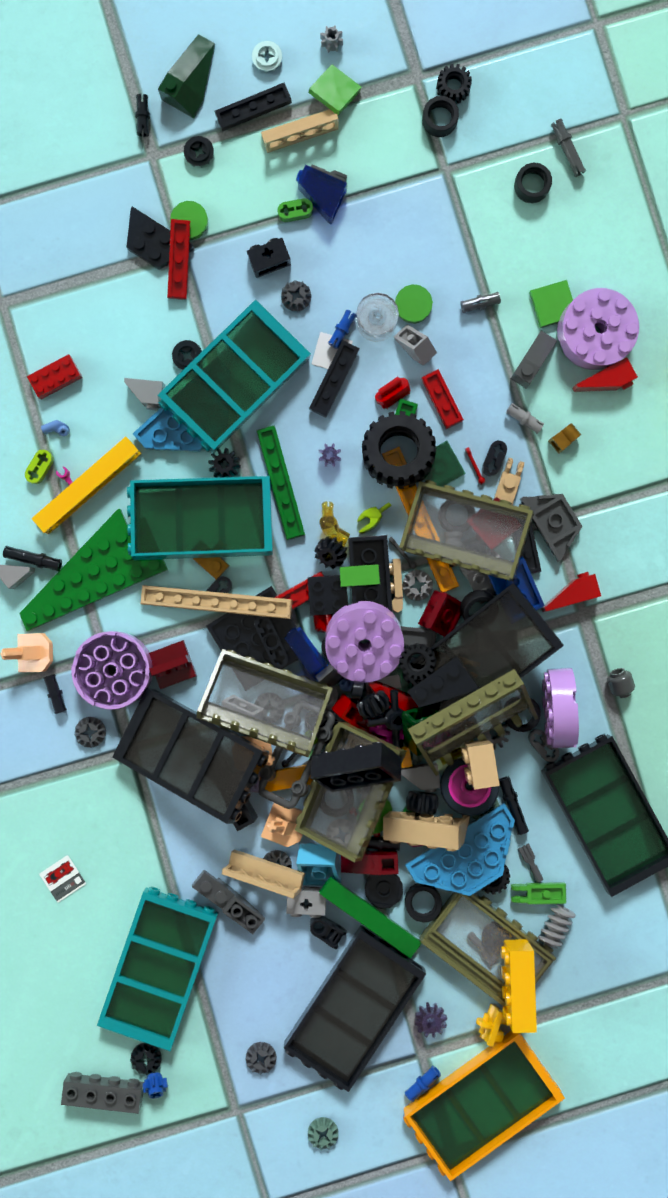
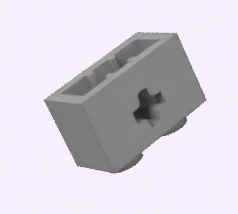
(316, 905)

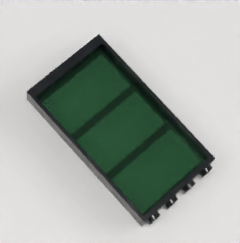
(608, 814)

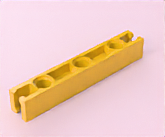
(86, 486)

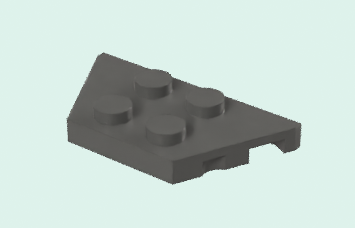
(554, 521)

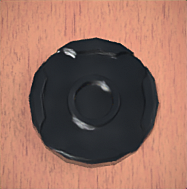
(383, 890)

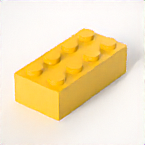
(519, 986)

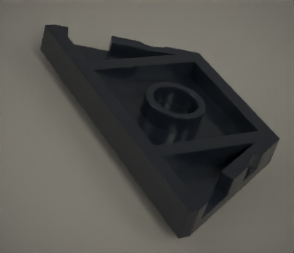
(149, 239)

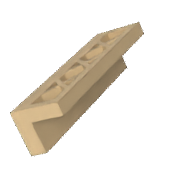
(300, 130)
(264, 874)

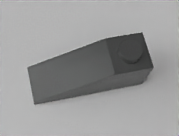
(533, 359)

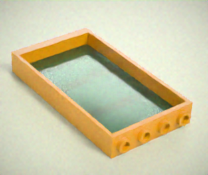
(482, 1104)

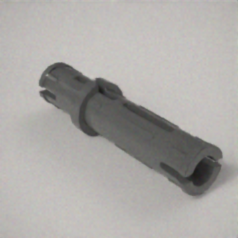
(564, 139)

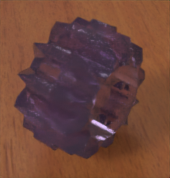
(430, 1027)

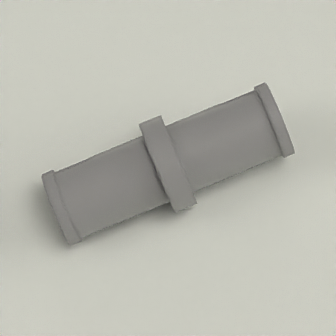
(524, 418)

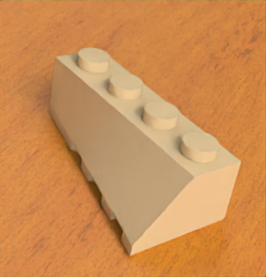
(425, 830)

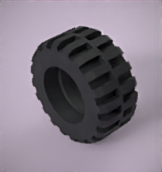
(399, 426)

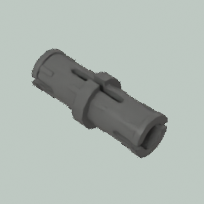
(493, 299)

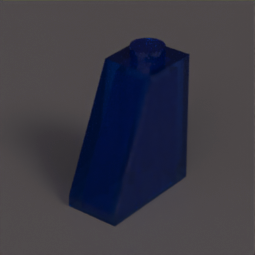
(322, 190)
(306, 651)

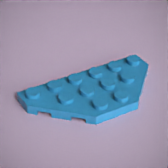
(164, 433)
(475, 863)

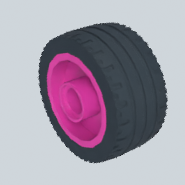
(459, 798)

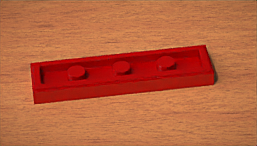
(178, 259)

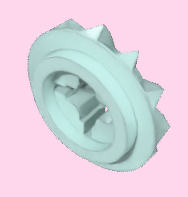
(260, 51)

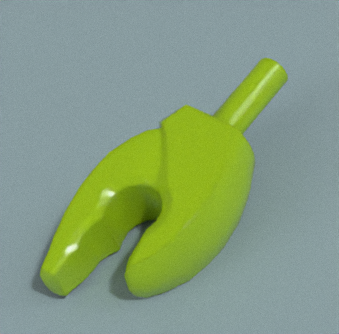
(374, 515)

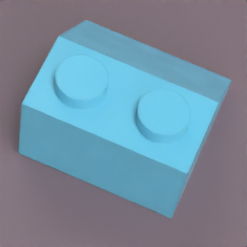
(318, 864)

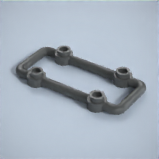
(300, 787)

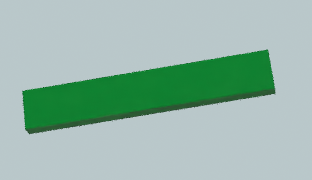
(280, 482)
(370, 917)

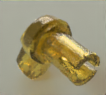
(330, 524)

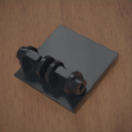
(326, 595)

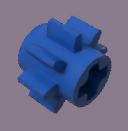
(155, 1085)

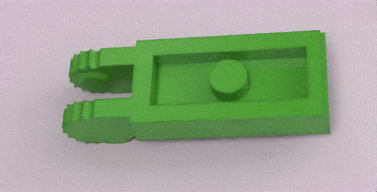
(540, 893)

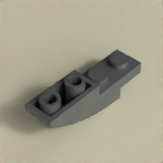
(229, 901)

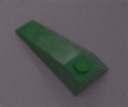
(188, 77)

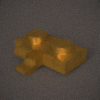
(214, 566)

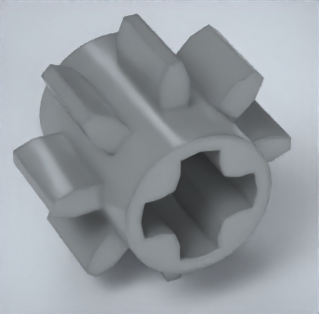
(331, 39)

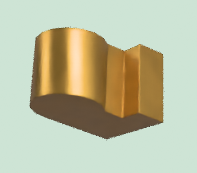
(564, 438)

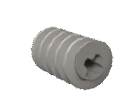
(557, 926)

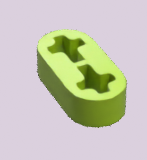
(35, 464)

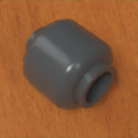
(621, 682)

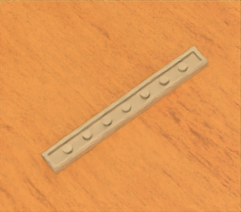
(216, 602)

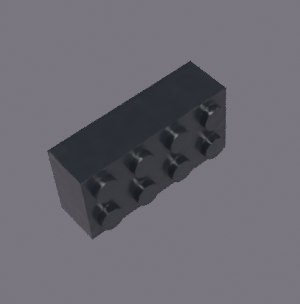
(371, 551)
(356, 767)

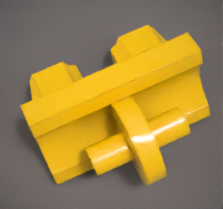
(490, 1025)

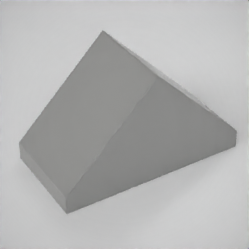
(14, 575)

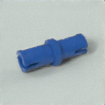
(342, 329)
(422, 1083)

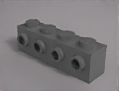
(102, 1092)

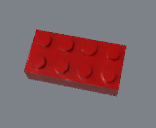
(54, 376)

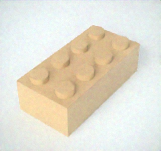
(481, 764)

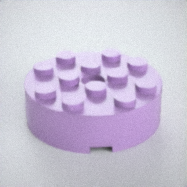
(616, 323)
(367, 660)
(92, 675)
(560, 708)

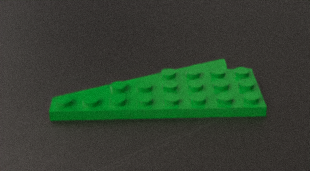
(91, 574)

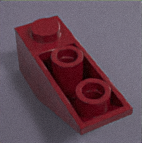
(373, 863)

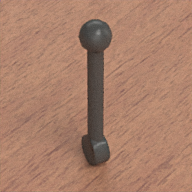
(412, 565)

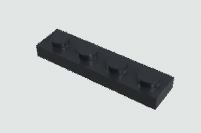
(253, 106)
(334, 378)

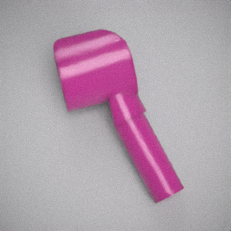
(66, 476)

